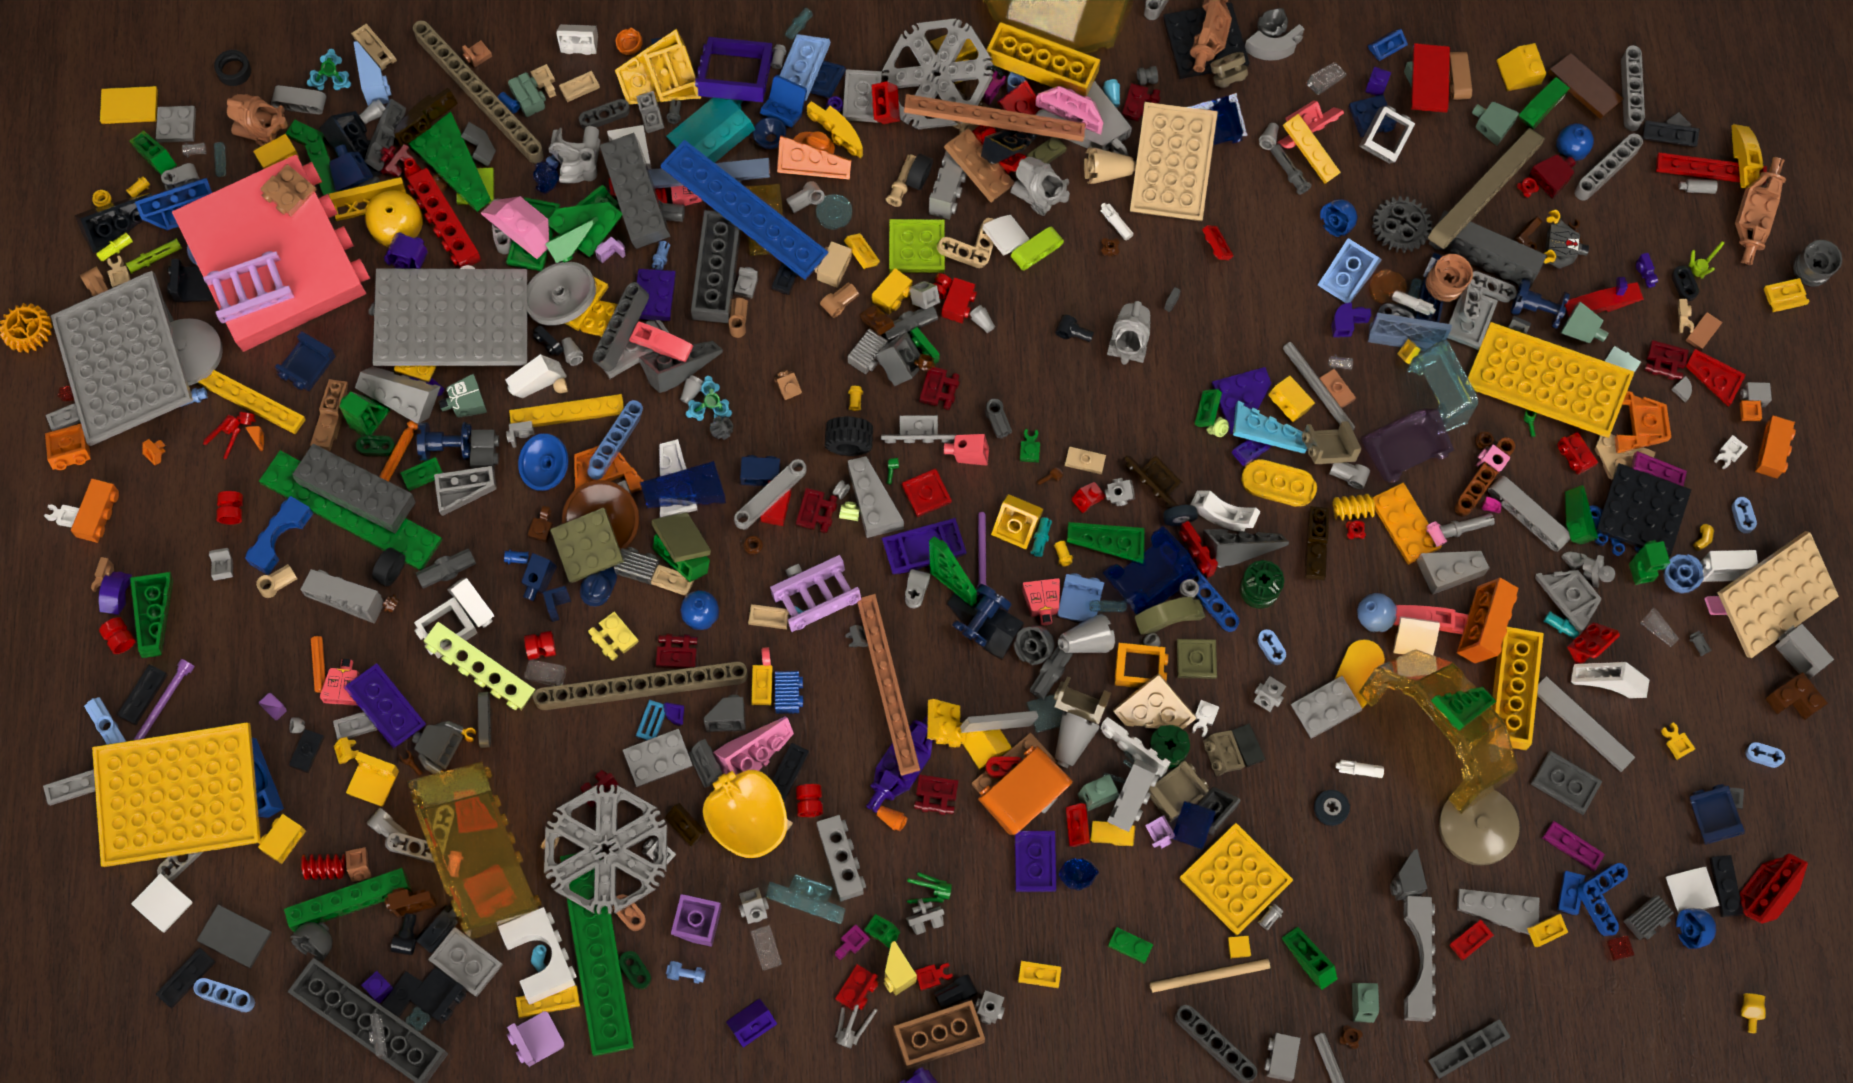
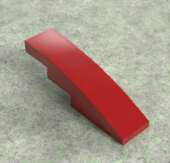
(1607, 299)

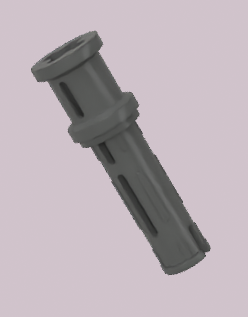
(1294, 175)

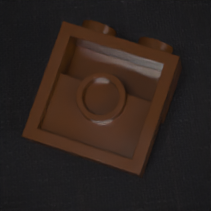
(403, 902)

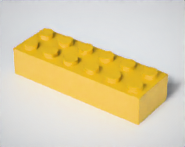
(1042, 60)
(1517, 684)

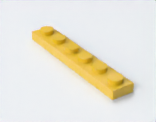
(253, 401)
(569, 411)

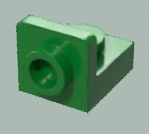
(882, 930)

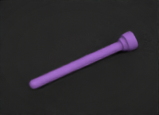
(981, 550)
(183, 669)

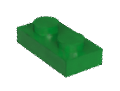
(303, 133)
(924, 345)
(1208, 408)
(421, 474)
(1130, 945)

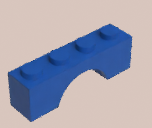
(291, 515)
(267, 795)

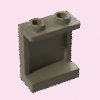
(1331, 445)
(1080, 703)
(1175, 788)

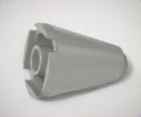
(1088, 637)
(1073, 738)

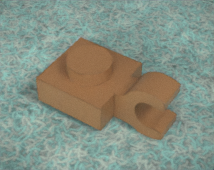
(104, 568)

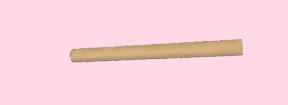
(1209, 975)

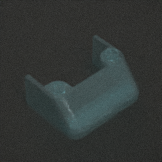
(1448, 383)

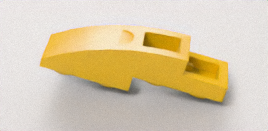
(842, 131)
(1748, 153)

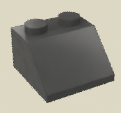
(899, 358)
(727, 715)
(1409, 878)

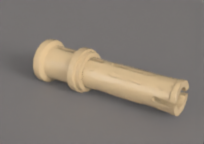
(899, 187)

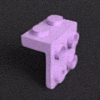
(535, 1038)

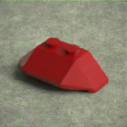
(1773, 888)

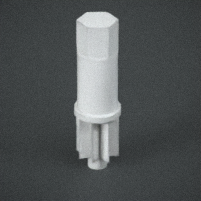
(1114, 218)
(1414, 303)
(1353, 768)

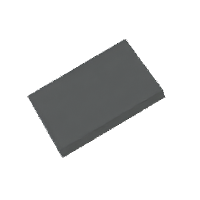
(1566, 782)
(234, 936)

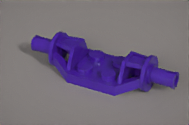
(888, 772)

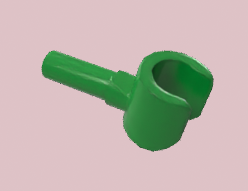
(1530, 420)
(892, 464)

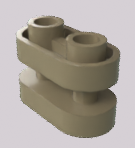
(1229, 69)

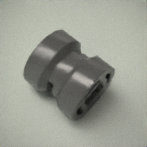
(1147, 75)

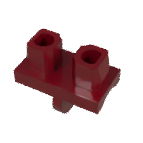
(391, 167)
(603, 779)

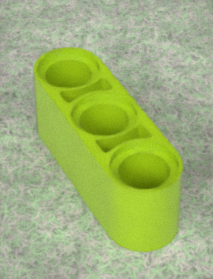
(1037, 248)

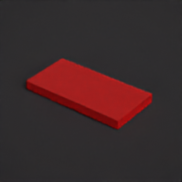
(1430, 78)

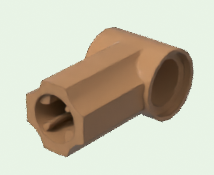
(94, 281)
(836, 302)
(738, 317)

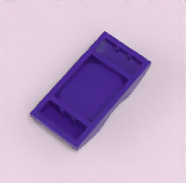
(911, 548)

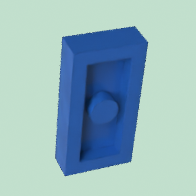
(1569, 898)

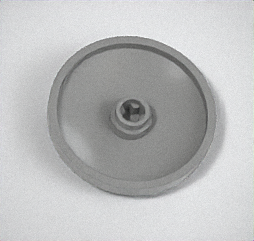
(560, 293)
(198, 348)

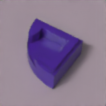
(1621, 285)
(674, 713)

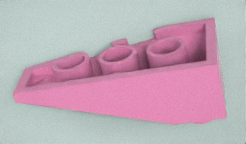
(753, 749)

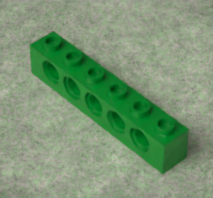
(346, 899)

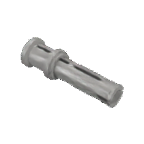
(1457, 528)

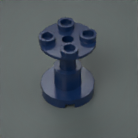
(1533, 301)
(436, 441)
(985, 609)

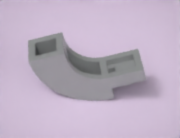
(1274, 48)

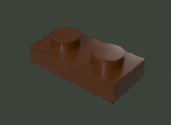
(877, 320)

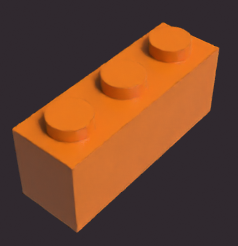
(1775, 447)
(95, 510)

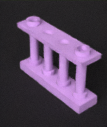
(255, 304)
(808, 578)

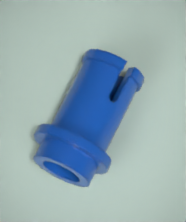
(511, 104)
(515, 557)

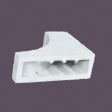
(1612, 676)

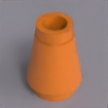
(893, 818)

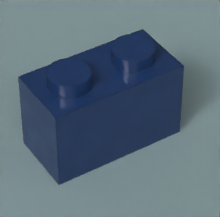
(759, 471)

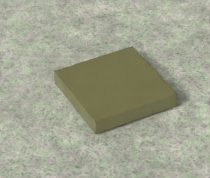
(1196, 658)

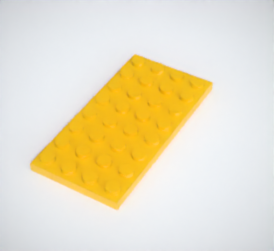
(1550, 379)

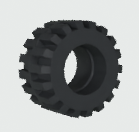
(848, 436)

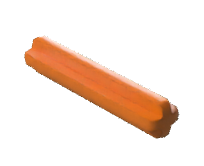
(318, 663)

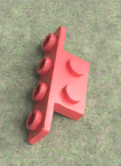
(1313, 118)

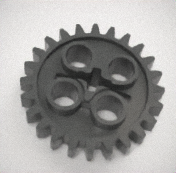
(1408, 211)

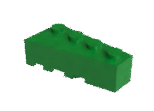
(151, 607)

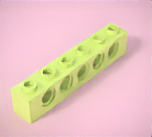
(441, 633)

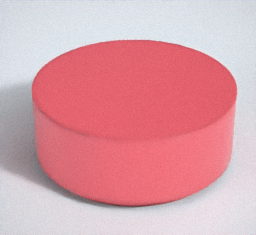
(766, 656)

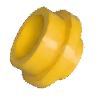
(98, 195)

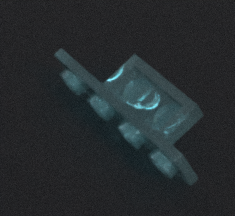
(808, 897)

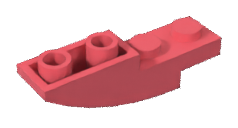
(660, 341)
(1449, 619)

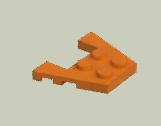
(1648, 423)
(616, 470)

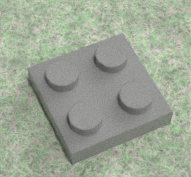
(176, 124)

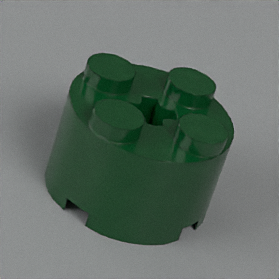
(1172, 736)

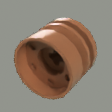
(1449, 277)

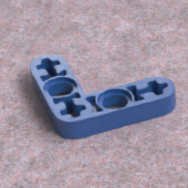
(1597, 891)

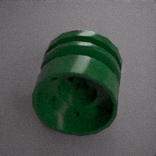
(1252, 587)

